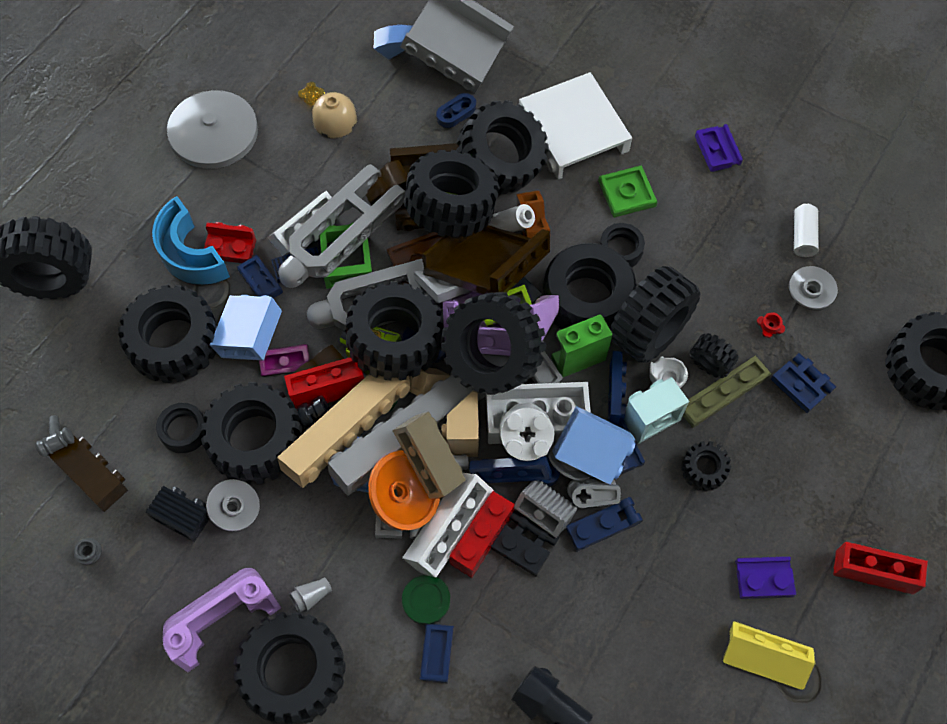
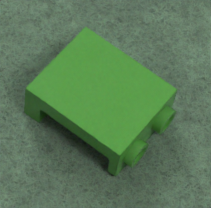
(582, 345)

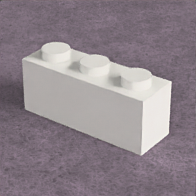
(281, 236)

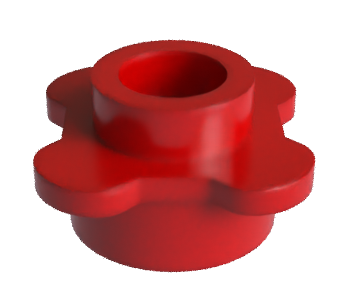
(775, 320)

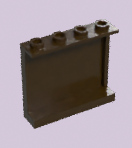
(485, 260)

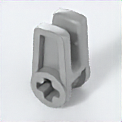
(595, 494)

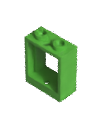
(330, 234)

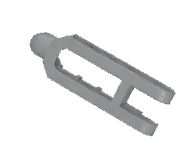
(302, 264)
(331, 312)

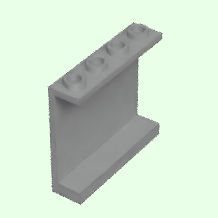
(457, 39)

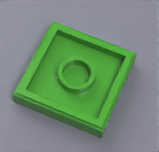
(627, 191)

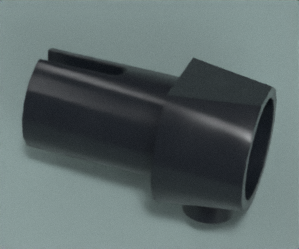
(541, 697)

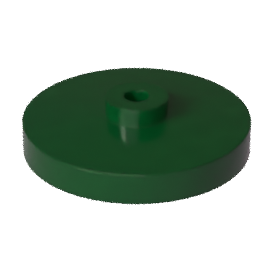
(426, 599)

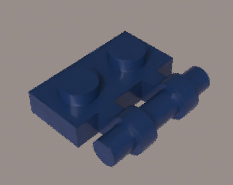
(799, 386)

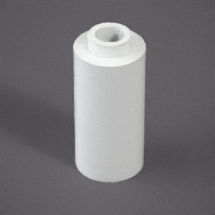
(514, 218)
(806, 230)

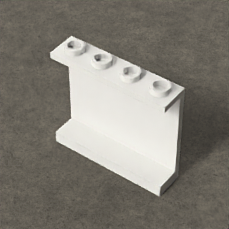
(576, 122)

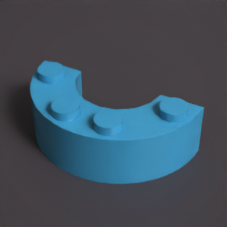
(185, 263)

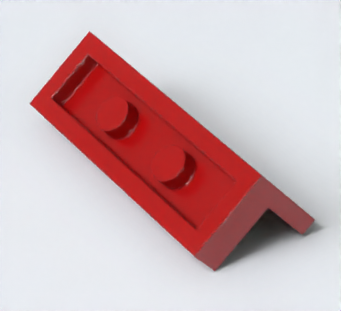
(328, 380)

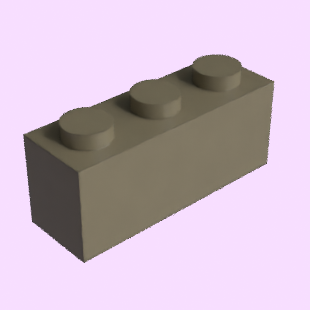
(429, 455)

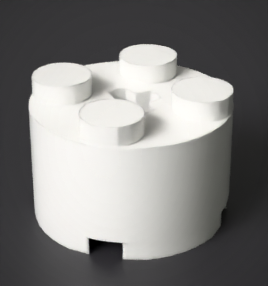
(537, 442)

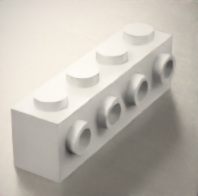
(445, 529)

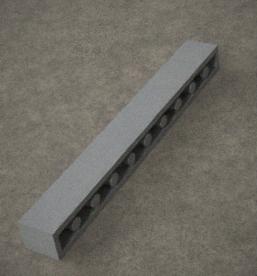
(356, 463)

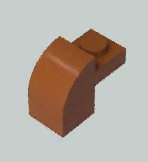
(536, 202)

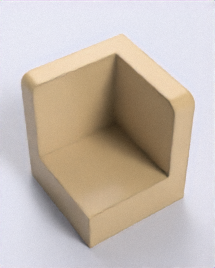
(423, 383)

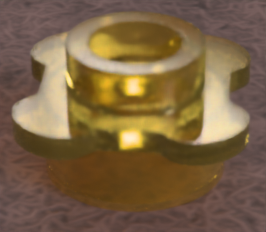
(311, 93)

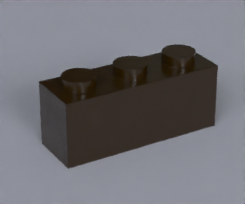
(90, 473)

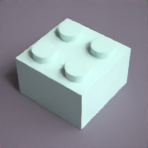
(655, 409)

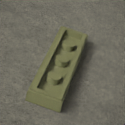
(725, 391)

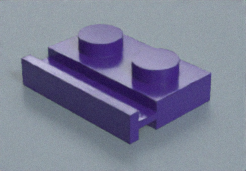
(718, 147)
(765, 577)

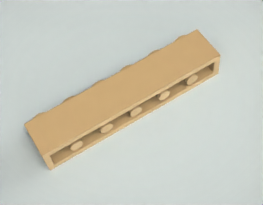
(340, 427)

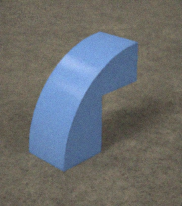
(389, 39)

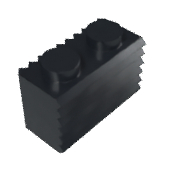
(179, 513)

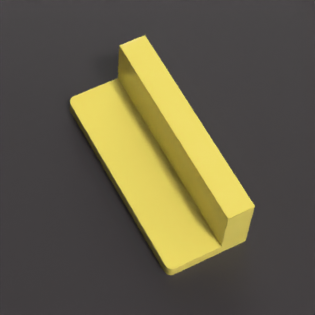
(769, 656)

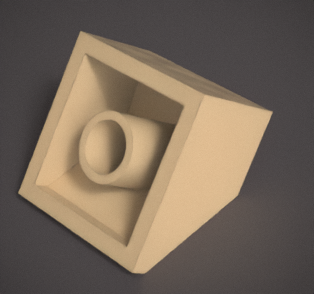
(462, 427)

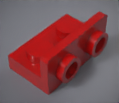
(230, 241)

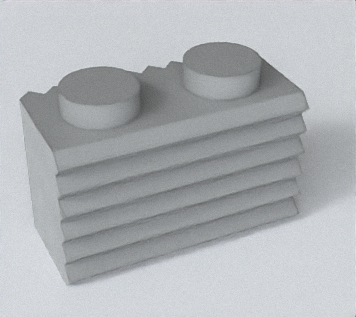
(545, 507)

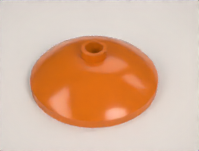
(411, 506)

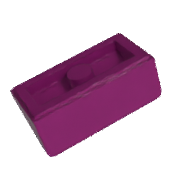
(284, 359)

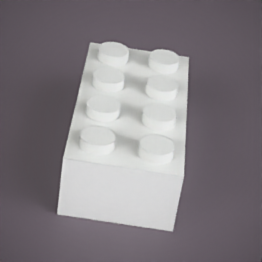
(555, 399)

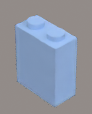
(246, 327)
(594, 445)

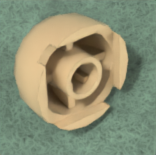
(334, 115)

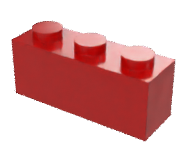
(481, 534)
(880, 568)

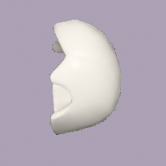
(667, 368)

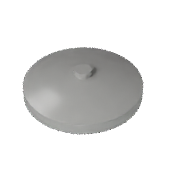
(212, 129)

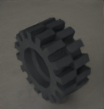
(714, 355)
(713, 453)

